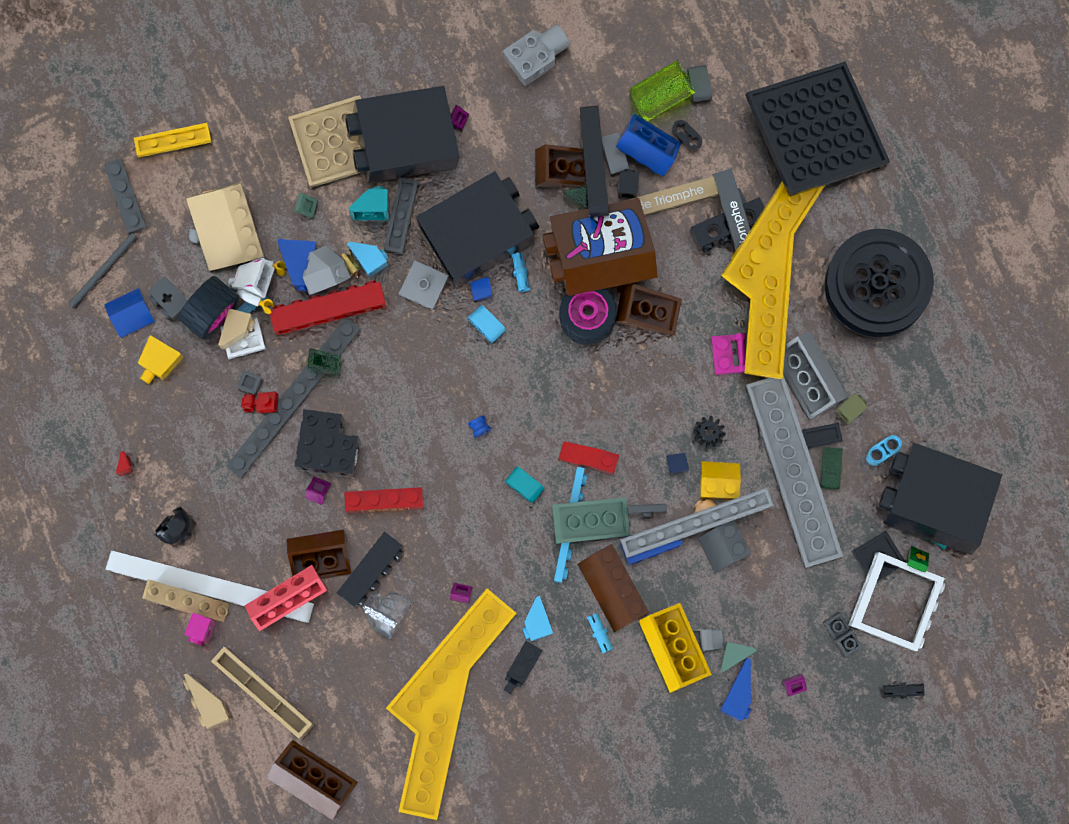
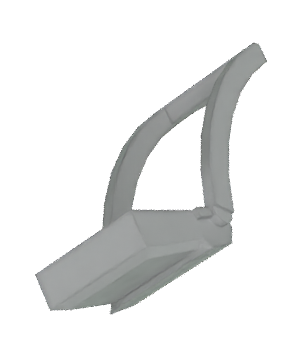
(711, 639)

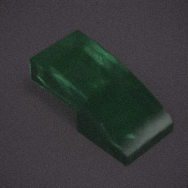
(831, 468)

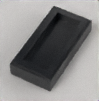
(822, 435)

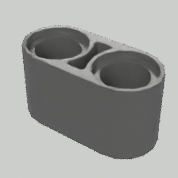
(700, 82)

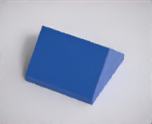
(129, 313)

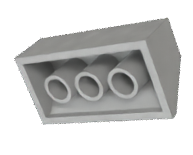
(811, 376)

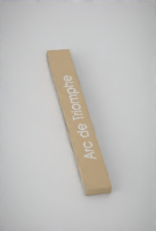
(678, 196)

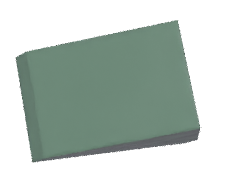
(734, 654)

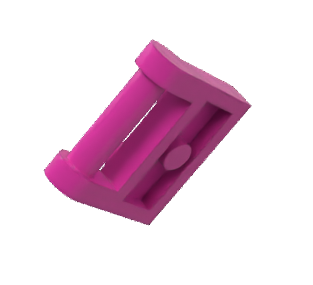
(723, 353)

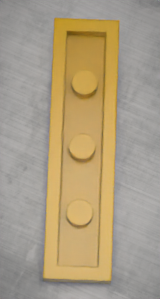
(172, 140)

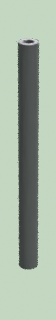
(102, 270)

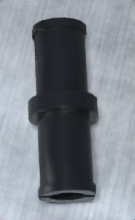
(904, 690)

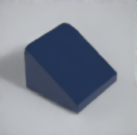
(677, 463)

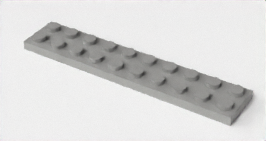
(794, 471)

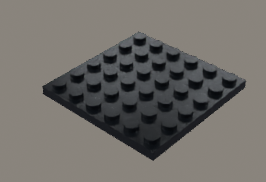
(817, 128)

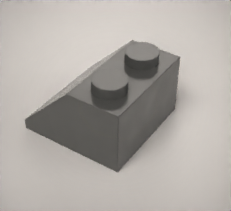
(724, 546)

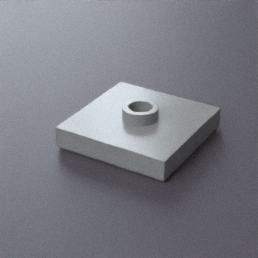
(423, 285)

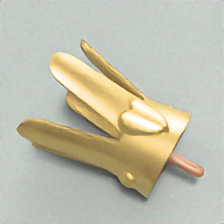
(352, 266)

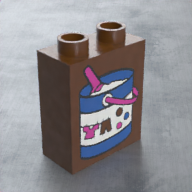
(602, 249)

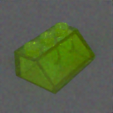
(661, 90)

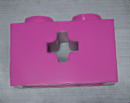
(200, 629)

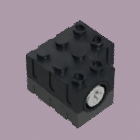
(325, 447)

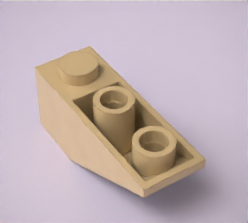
(209, 705)

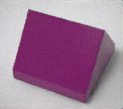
(459, 117)
(461, 593)
(795, 684)

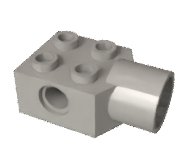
(535, 53)

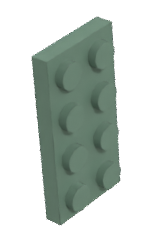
(591, 520)

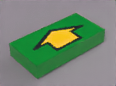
(918, 559)

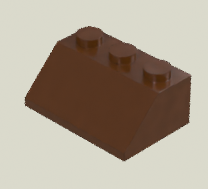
(323, 551)

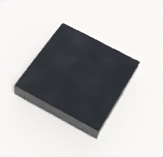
(882, 544)

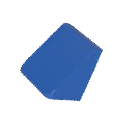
(481, 289)

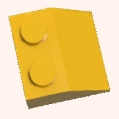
(720, 481)

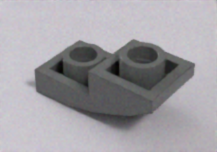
(842, 634)

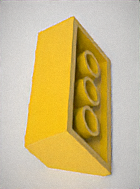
(675, 647)

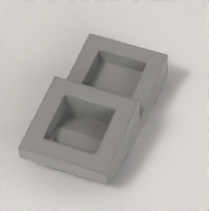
(615, 158)

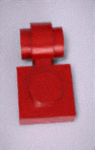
(265, 402)

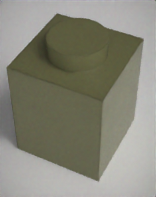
(852, 408)

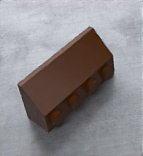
(613, 588)
(312, 779)

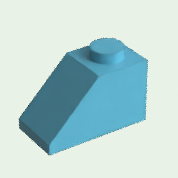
(369, 257)
(537, 622)

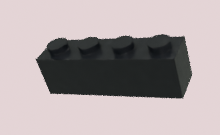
(370, 570)

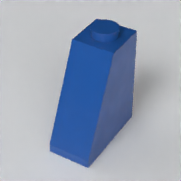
(295, 257)

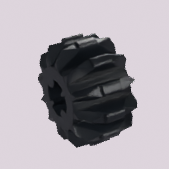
(711, 438)

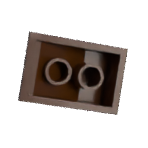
(559, 167)
(648, 309)

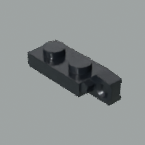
(522, 666)

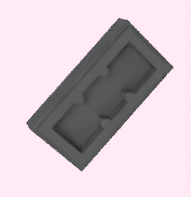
(647, 510)

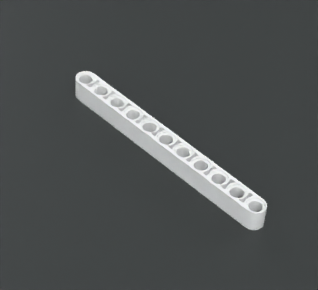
(193, 582)

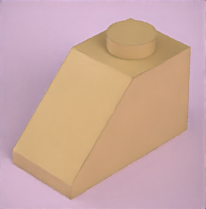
(235, 328)

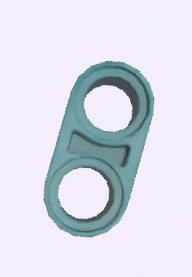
(524, 484)

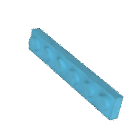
(565, 552)

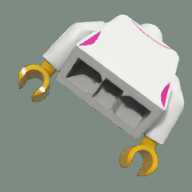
(254, 279)

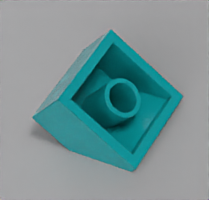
(371, 206)

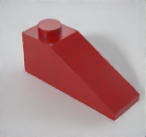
(589, 457)

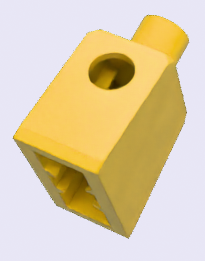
(158, 360)

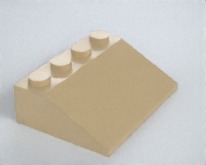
(225, 226)

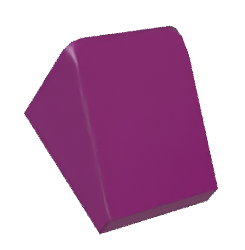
(317, 490)

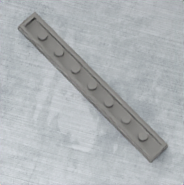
(697, 522)

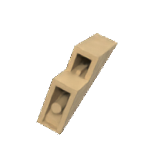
(185, 600)

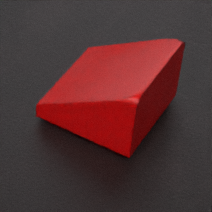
(124, 465)

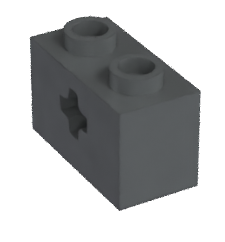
(165, 289)

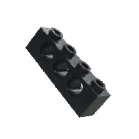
(706, 242)

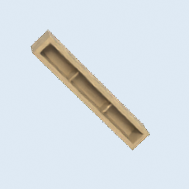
(262, 693)

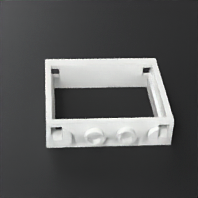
(867, 591)

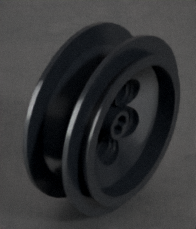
(896, 255)

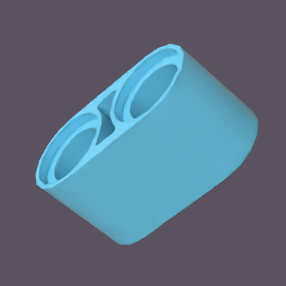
(486, 323)
(883, 450)

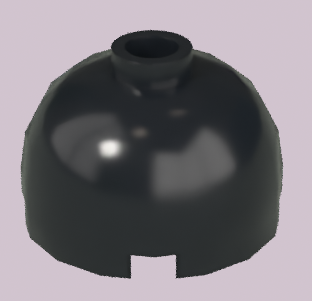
(174, 527)

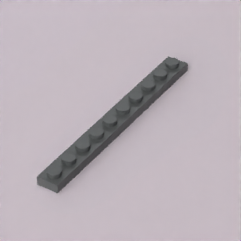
(289, 403)

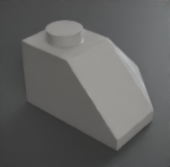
(324, 270)

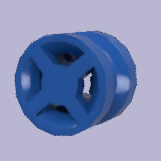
(479, 426)

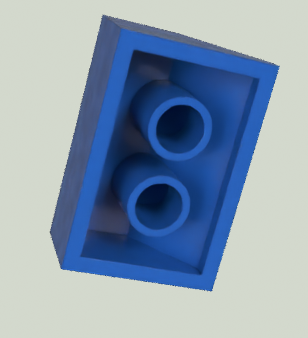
(648, 145)

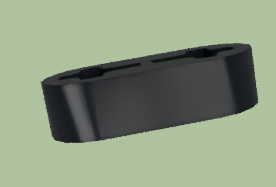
(690, 132)

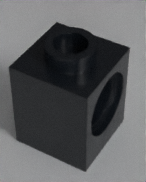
(628, 184)

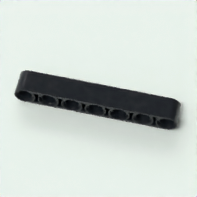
(594, 161)

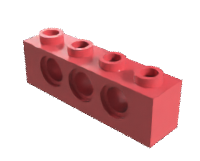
(285, 598)

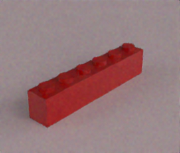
(327, 308)

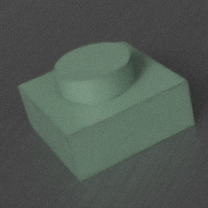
(306, 205)

